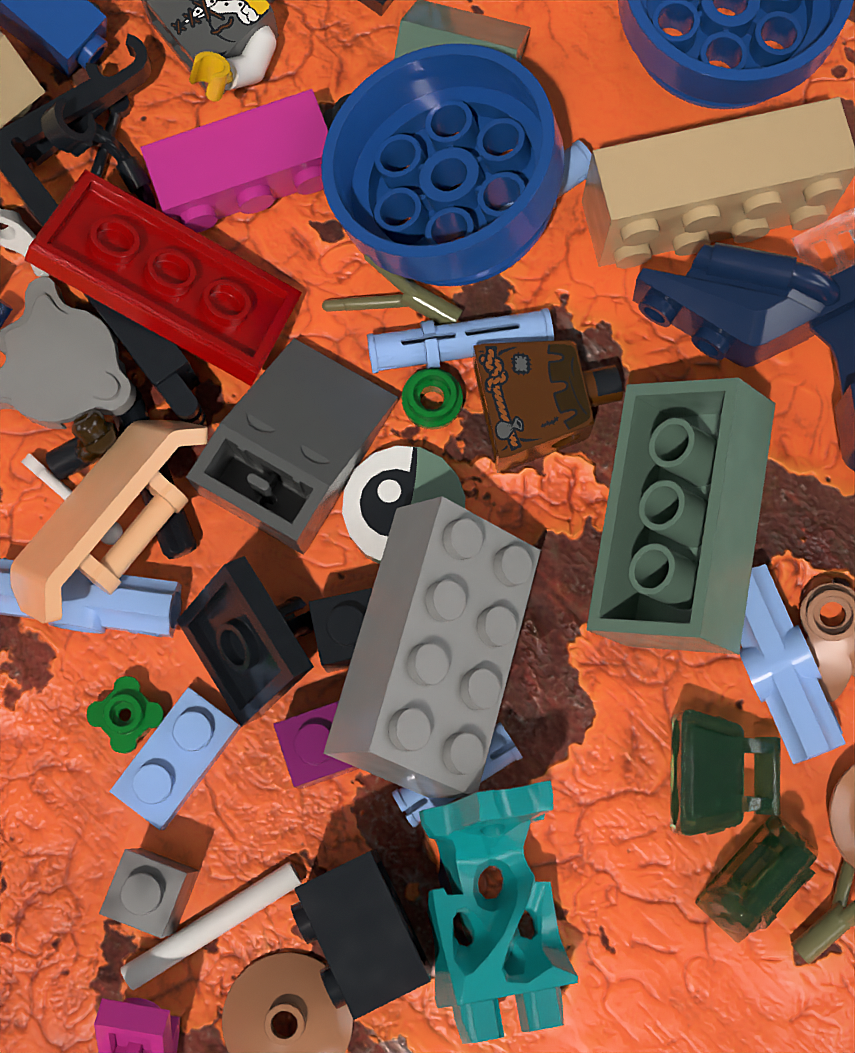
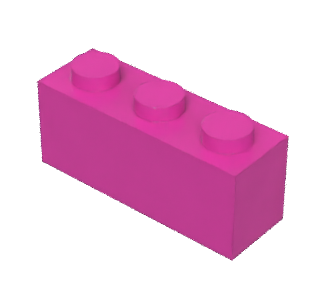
(239, 162)

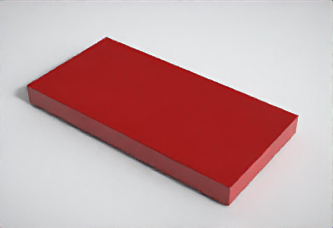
(164, 276)

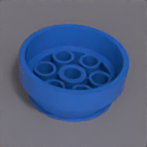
(756, 70)
(407, 119)

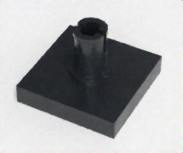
(247, 639)

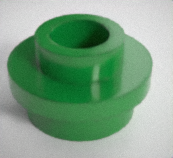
(432, 381)

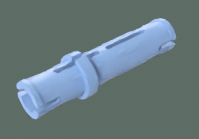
(454, 340)

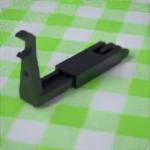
(26, 143)

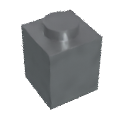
(149, 892)

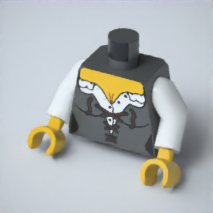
(218, 40)

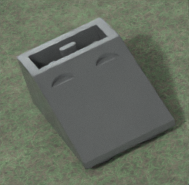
(292, 444)

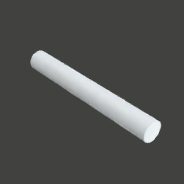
(210, 926)

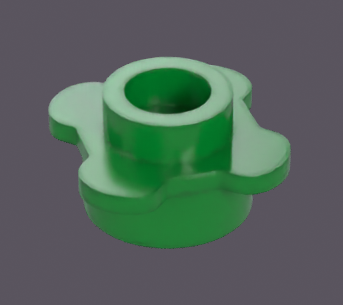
(143, 717)

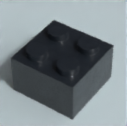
(362, 934)

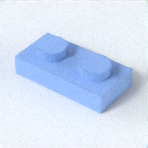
(175, 759)

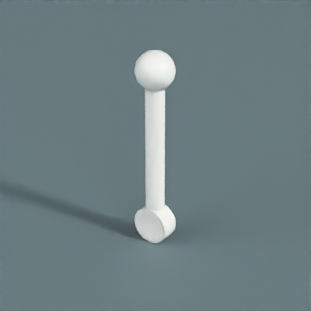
(64, 491)

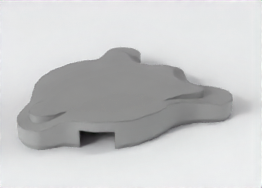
(61, 362)

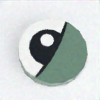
(388, 482)

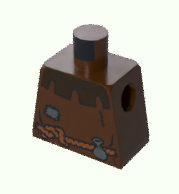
(538, 397)

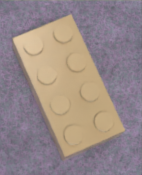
(718, 183)

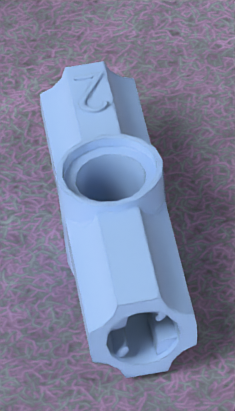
(135, 606)
(786, 673)

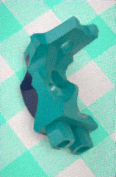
(493, 956)

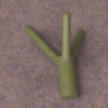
(413, 296)
(830, 924)

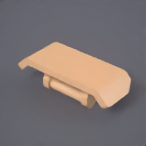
(94, 508)

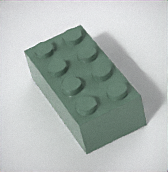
(682, 516)

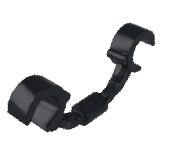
(91, 133)

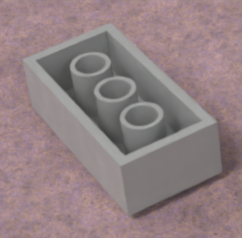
(434, 650)

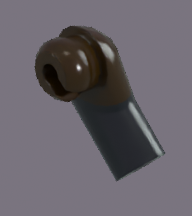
(91, 442)

